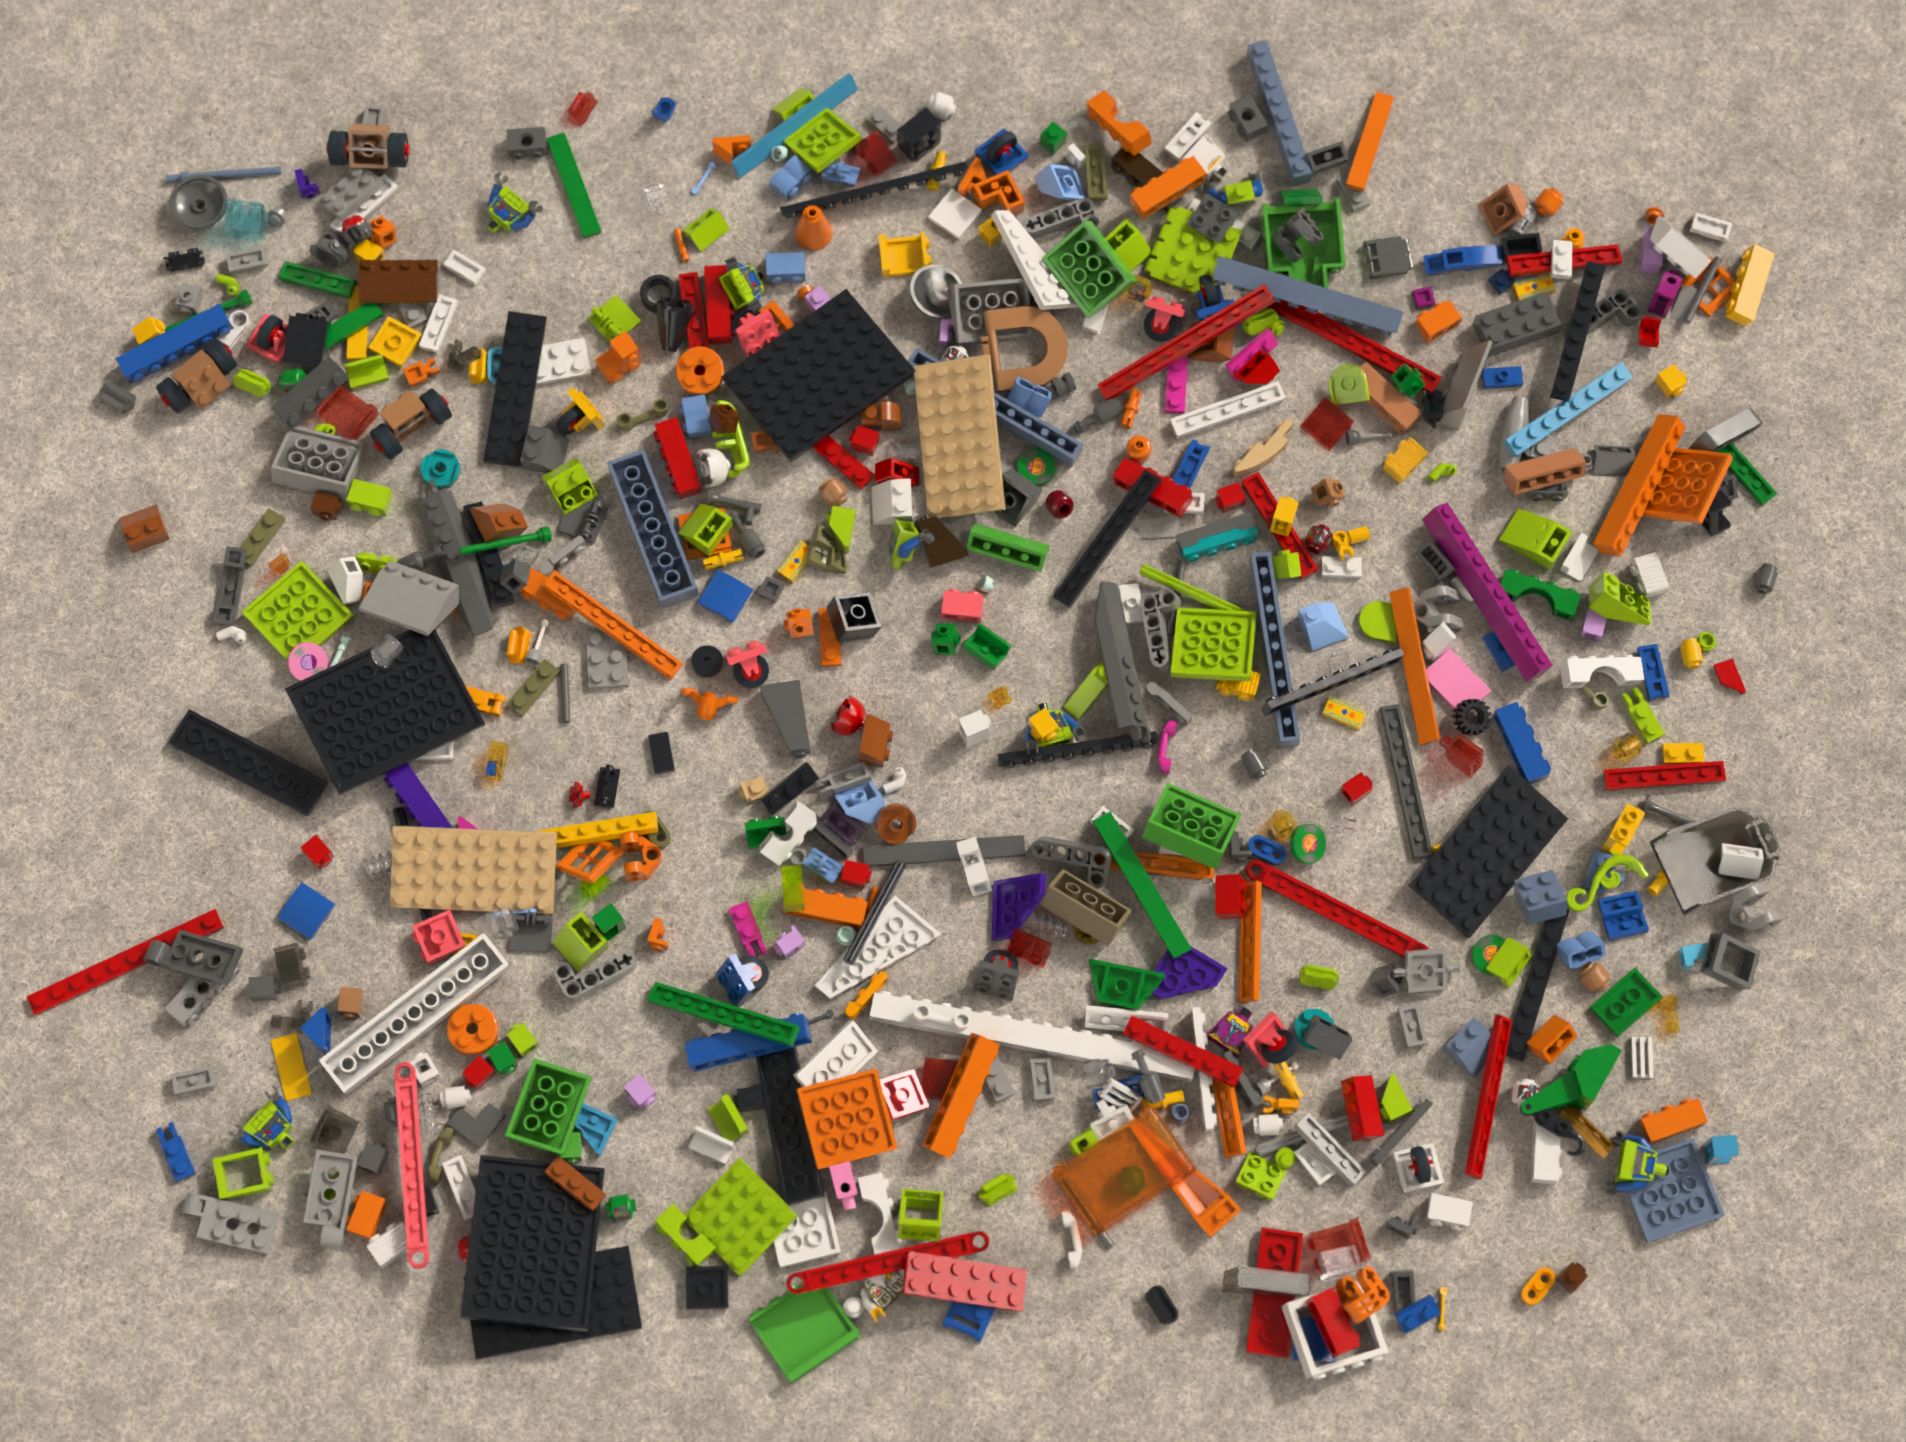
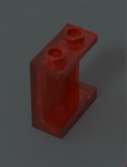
(347, 413)
(1337, 1237)

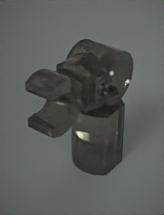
(458, 360)
(288, 1022)

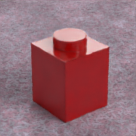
(864, 440)
(1230, 497)
(1357, 788)
(317, 852)
(855, 874)
(478, 1073)

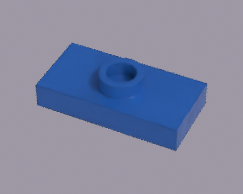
(1502, 377)
(1498, 651)

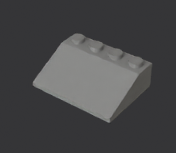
(972, 298)
(1463, 384)
(317, 462)
(410, 598)

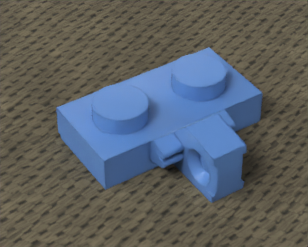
(1597, 859)

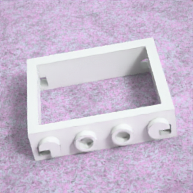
(1337, 1367)

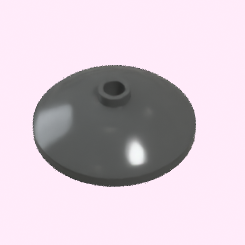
(191, 194)
(920, 296)

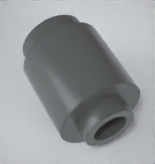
(1765, 578)
(1254, 764)

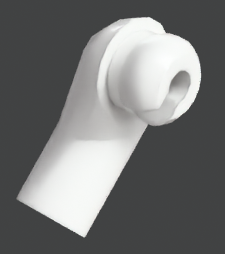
(1459, 586)
(897, 781)

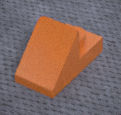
(728, 146)
(974, 175)

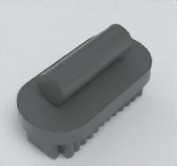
(117, 397)

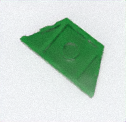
(1123, 984)

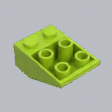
(1535, 537)
(1618, 601)

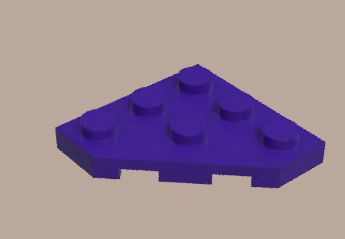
(1014, 902)
(1187, 974)

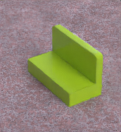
(793, 103)
(706, 228)
(366, 372)
(1509, 961)
(728, 1119)

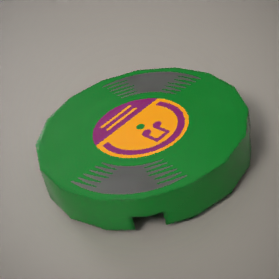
(1036, 466)
(1308, 843)
(1485, 950)

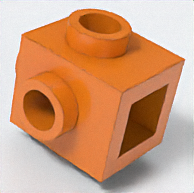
(382, 232)
(799, 623)

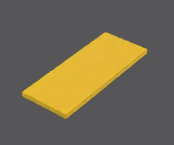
(291, 1066)

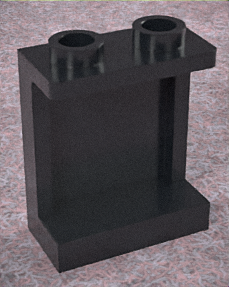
(306, 340)

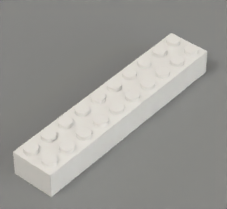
(414, 1014)

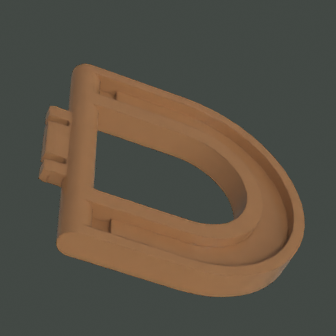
(1019, 318)

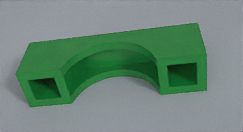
(1562, 601)

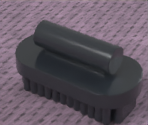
(1161, 1305)

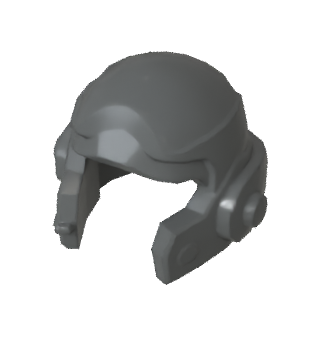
(331, 249)

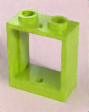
(222, 1181)
(920, 1228)

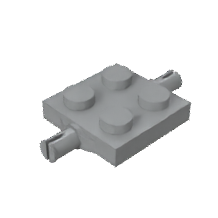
(1425, 970)

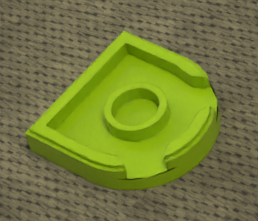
(1348, 385)
(1378, 622)

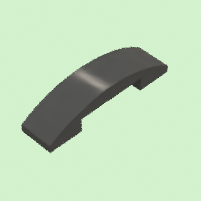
(231, 586)

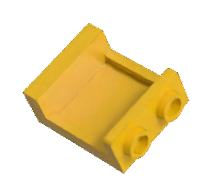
(903, 254)
(1623, 829)

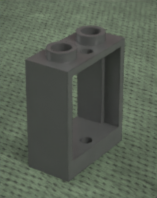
(1714, 956)

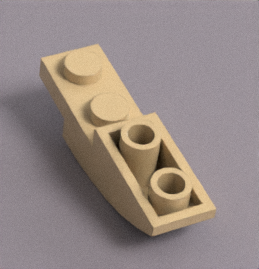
(1263, 454)

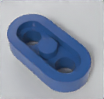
(1268, 847)

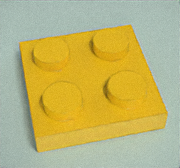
(395, 342)

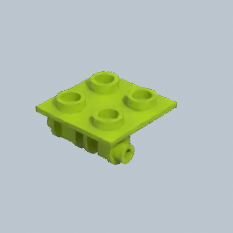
(613, 318)
(1260, 1176)

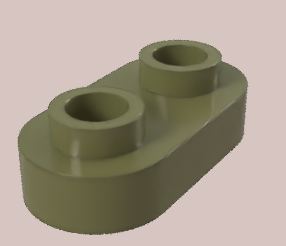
(662, 831)

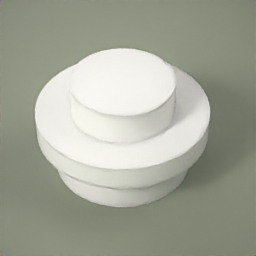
(853, 1307)

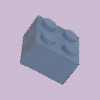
(1540, 897)

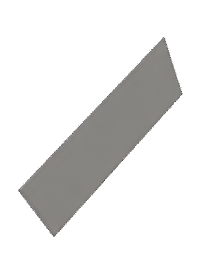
(1683, 303)

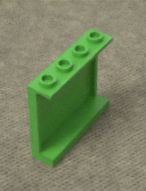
(803, 1330)

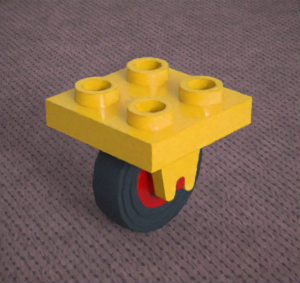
(578, 414)

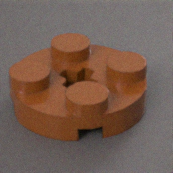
(890, 813)

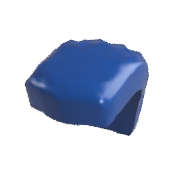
(664, 109)

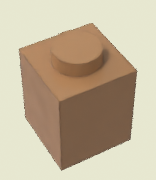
(350, 1002)

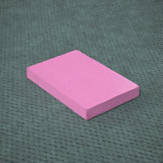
(1455, 680)

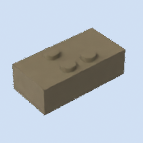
(1085, 907)

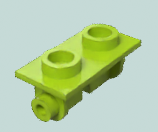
(369, 562)

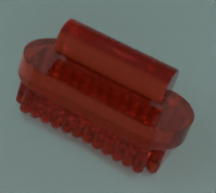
(581, 108)

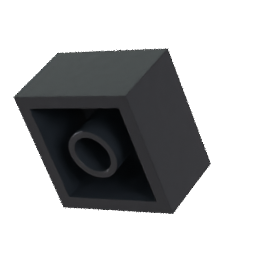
(919, 135)
(853, 616)

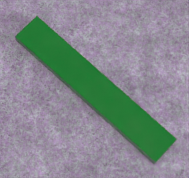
(574, 185)

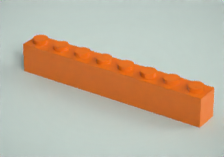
(1639, 485)

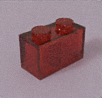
(875, 153)

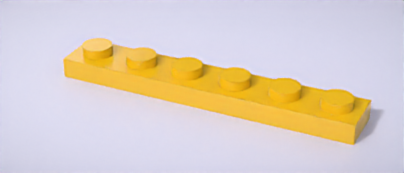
(604, 829)

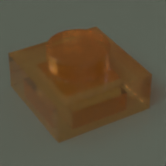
(279, 564)

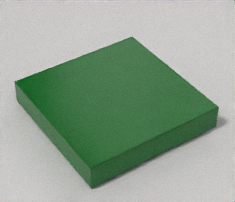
(1300, 196)

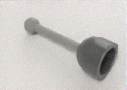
(1353, 436)

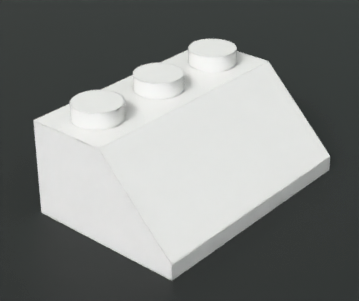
(1678, 248)

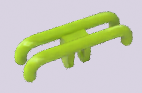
(734, 441)

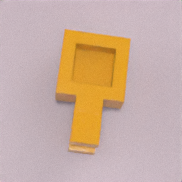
(1287, 1106)

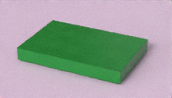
(1626, 1002)

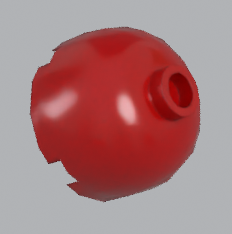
(849, 717)

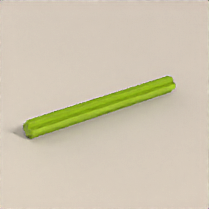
(1187, 589)

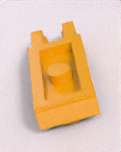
(865, 996)

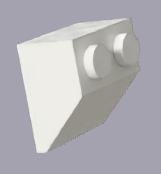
(892, 501)

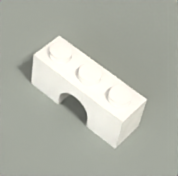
(779, 847)

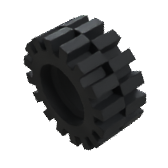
(1483, 716)

